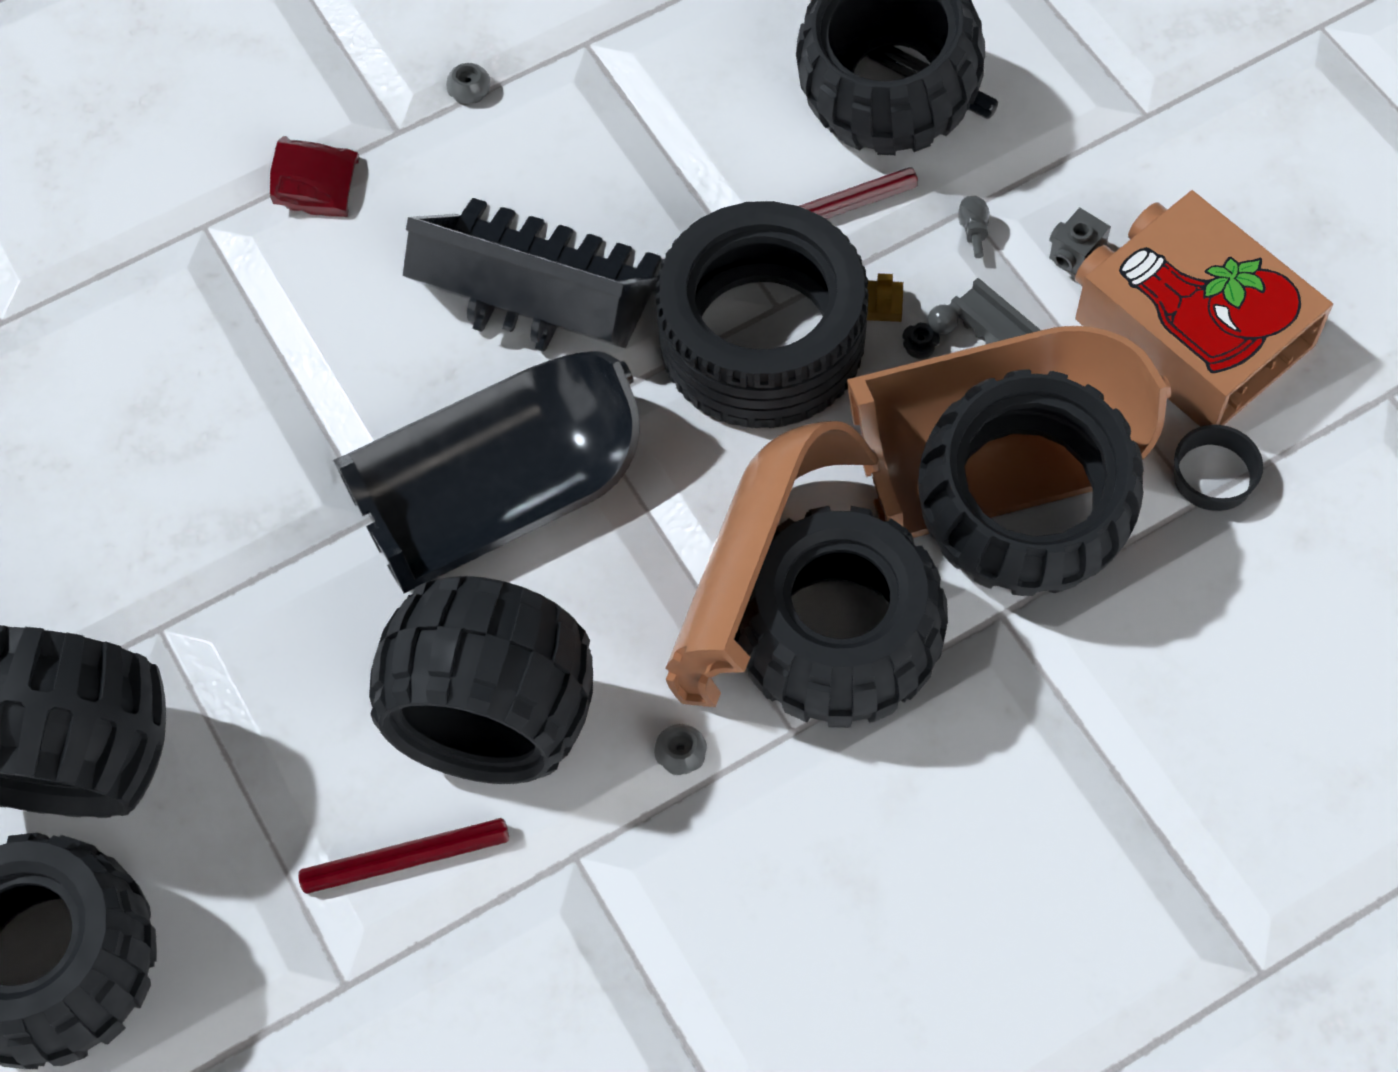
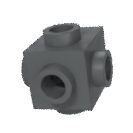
(1077, 240)

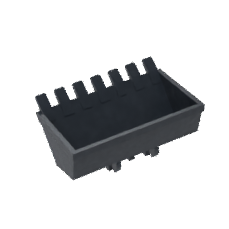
(530, 274)

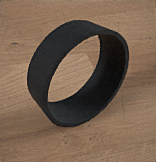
(1228, 438)

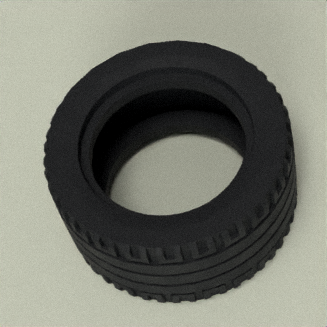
(762, 245)

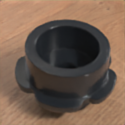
(920, 348)

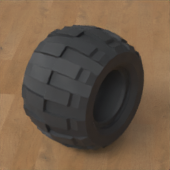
(895, 112)
(854, 675)
(482, 680)
(103, 965)

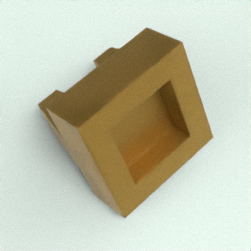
(885, 299)

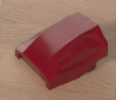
(312, 177)

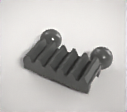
(984, 312)

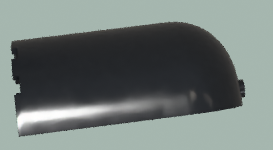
(495, 464)

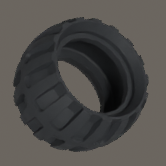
(1061, 413)
(76, 724)

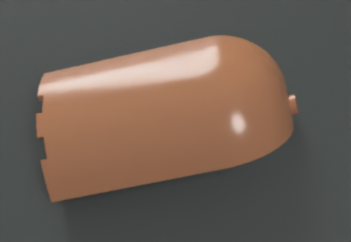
(1018, 470)
(709, 629)

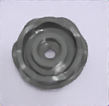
(466, 92)
(682, 761)

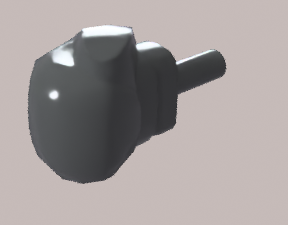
(974, 216)

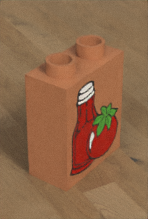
(1202, 306)

